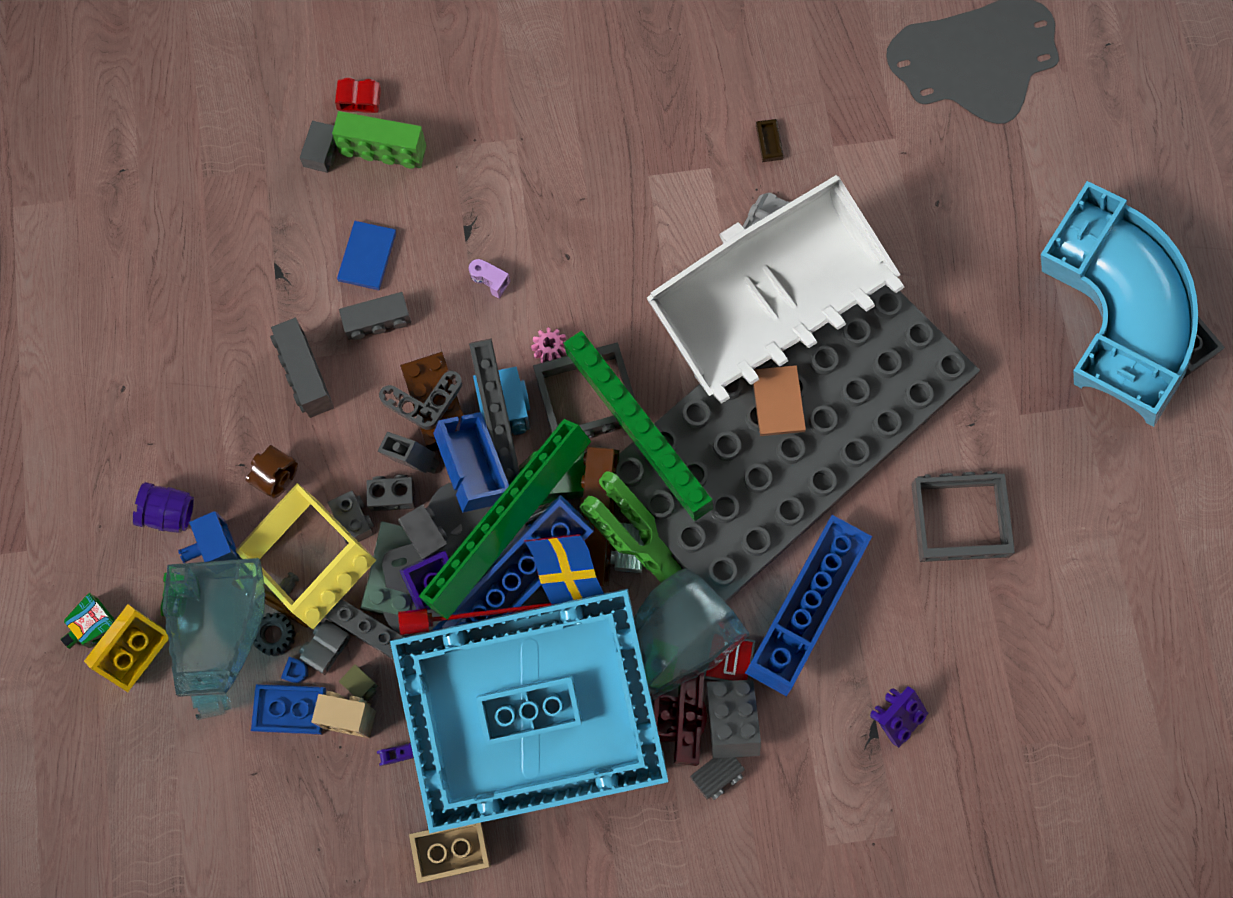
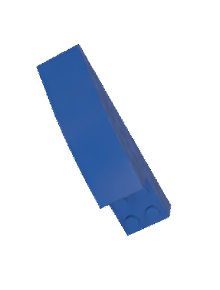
(514, 572)
(808, 605)

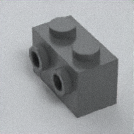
(349, 513)

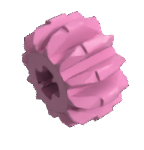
(550, 338)

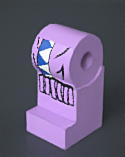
(489, 275)

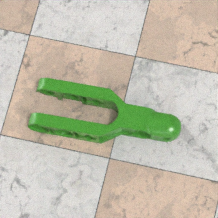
(654, 554)

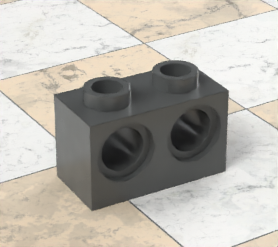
(390, 499)

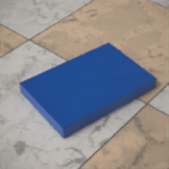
(366, 255)
(285, 709)

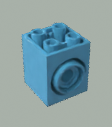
(515, 399)

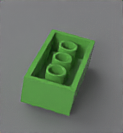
(379, 140)

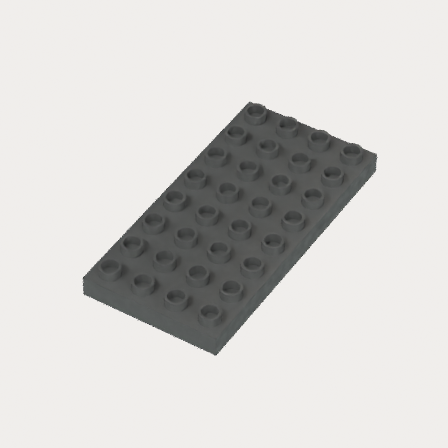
(860, 402)

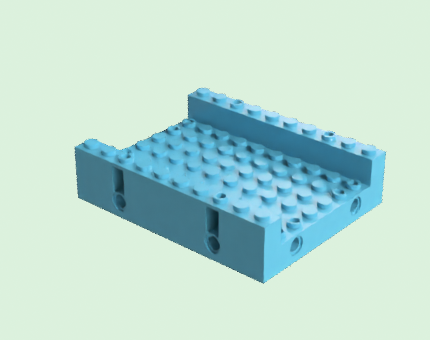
(528, 711)

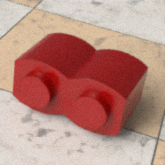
(358, 95)

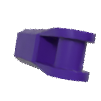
(403, 752)

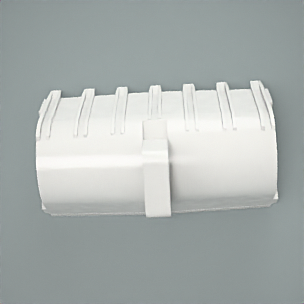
(773, 286)

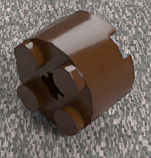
(271, 471)

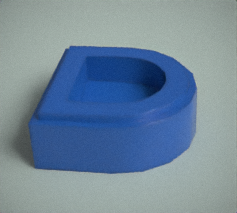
(295, 671)

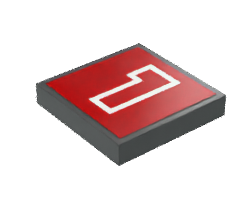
(734, 664)

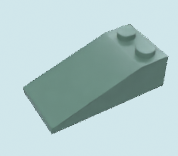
(376, 596)

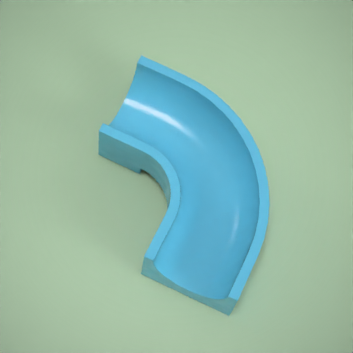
(1141, 295)

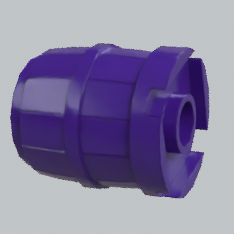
(163, 508)

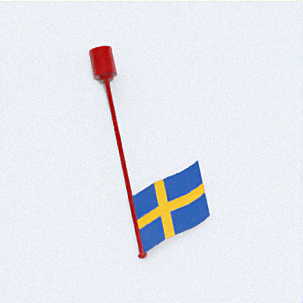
(563, 571)

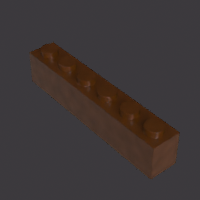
(597, 462)

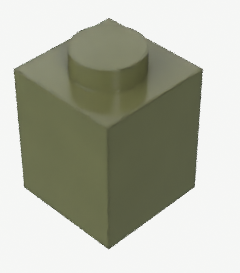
(359, 683)

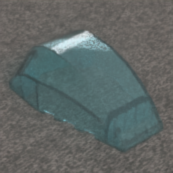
(212, 622)
(684, 631)

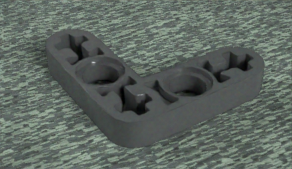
(428, 407)

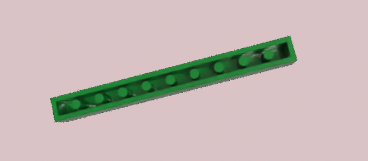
(638, 426)
(505, 519)

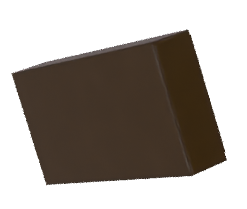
(769, 140)

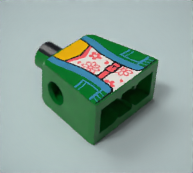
(87, 622)

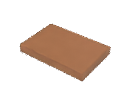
(778, 401)

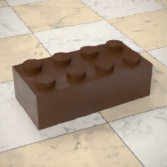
(421, 378)

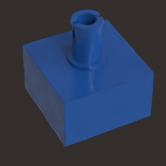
(212, 539)

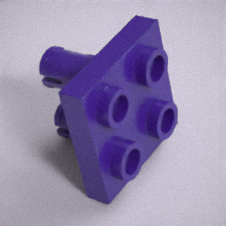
(902, 716)

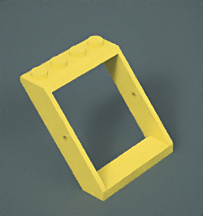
(336, 577)

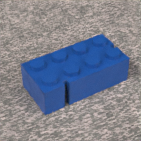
(471, 461)

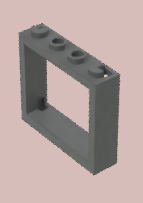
(564, 365)
(967, 479)

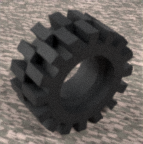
(286, 639)

